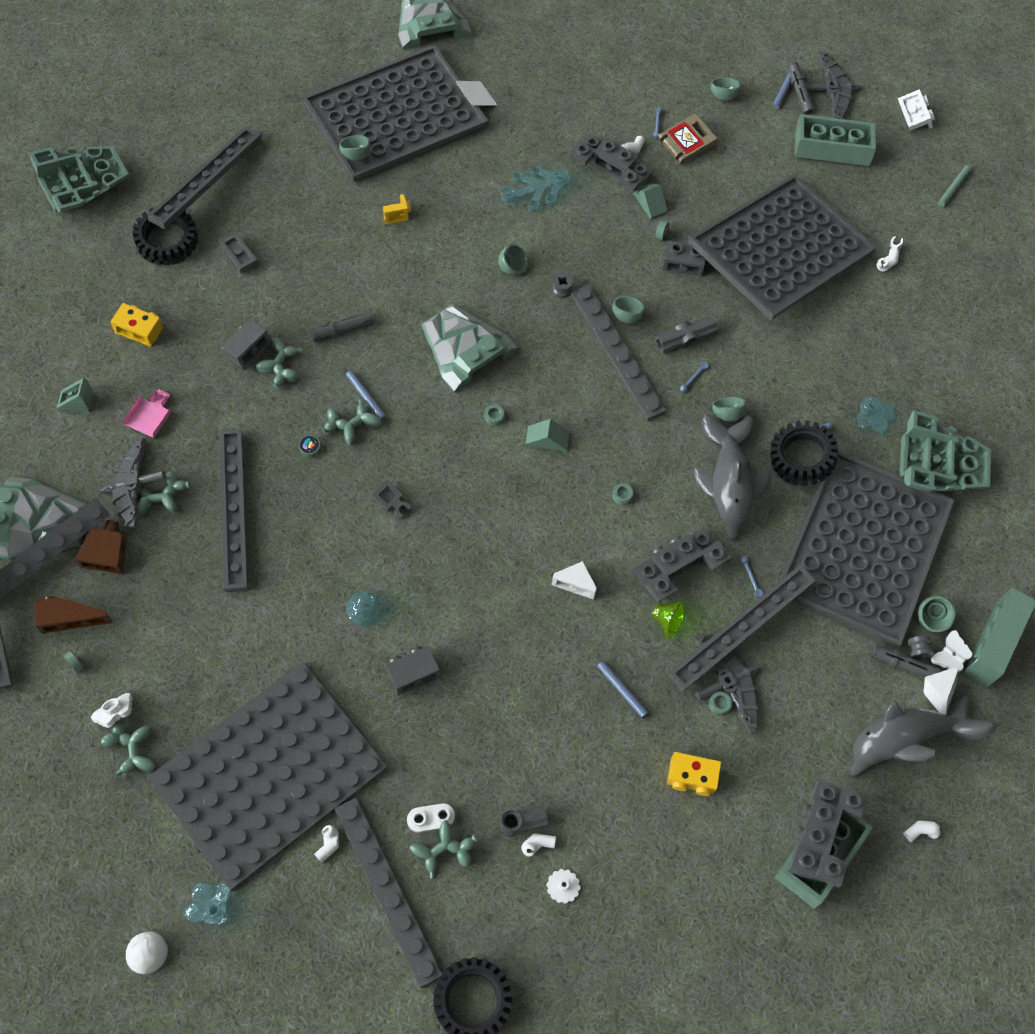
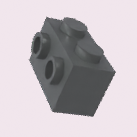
(683, 259)
(246, 344)
(412, 669)

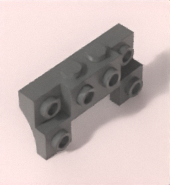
(613, 160)
(677, 558)
(818, 832)

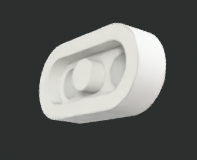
(431, 820)

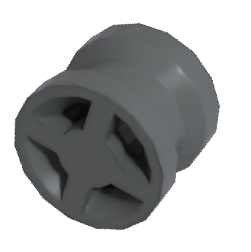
(565, 289)
(920, 647)

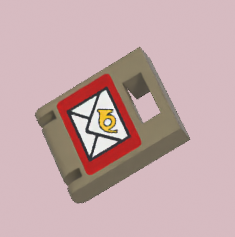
(686, 140)

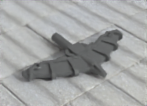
(836, 86)
(129, 483)
(737, 683)

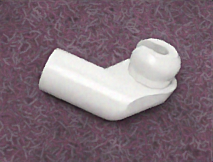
(635, 146)
(922, 827)
(537, 841)
(331, 843)

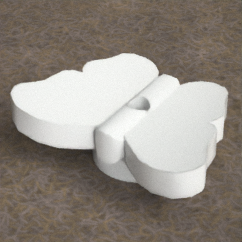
(956, 646)
(113, 710)

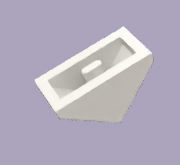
(576, 580)
(940, 688)

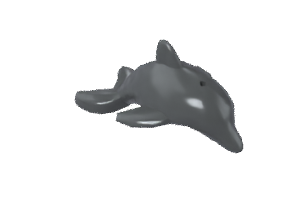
(732, 482)
(901, 731)

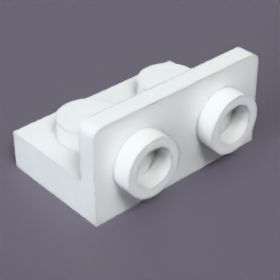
(915, 110)

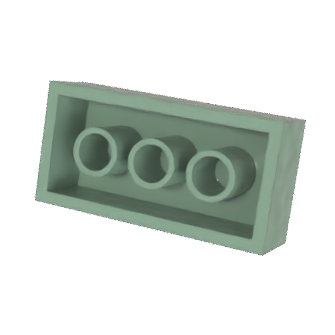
(835, 140)
(1000, 637)
(846, 843)

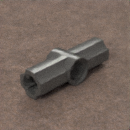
(686, 334)

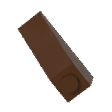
(61, 614)

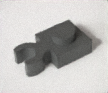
(389, 497)

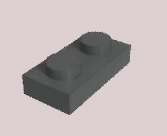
(238, 253)

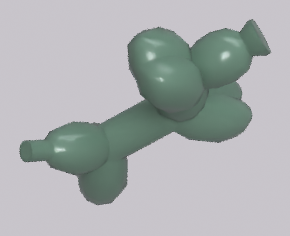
(282, 374)
(348, 426)
(147, 498)
(132, 742)
(446, 843)

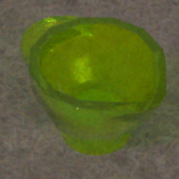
(670, 617)

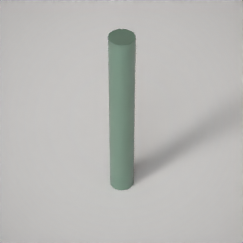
(954, 186)

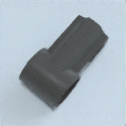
(526, 820)

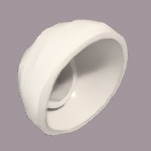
(146, 952)

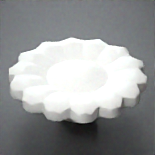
(563, 886)

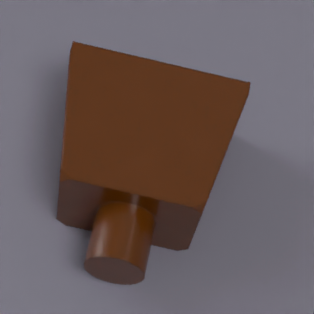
(103, 549)

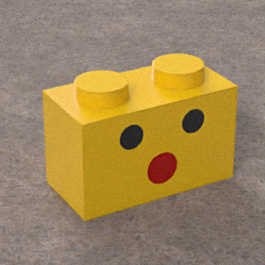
(137, 324)
(693, 774)

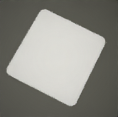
(476, 93)

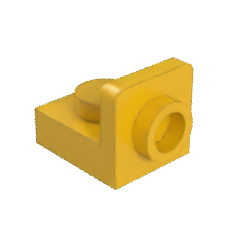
(397, 212)

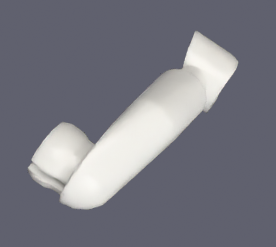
(891, 260)

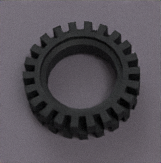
(152, 253)
(805, 474)
(465, 968)

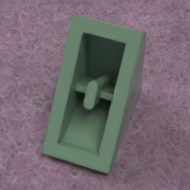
(651, 199)
(76, 397)
(547, 435)

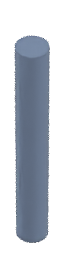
(782, 92)
(366, 395)
(623, 690)

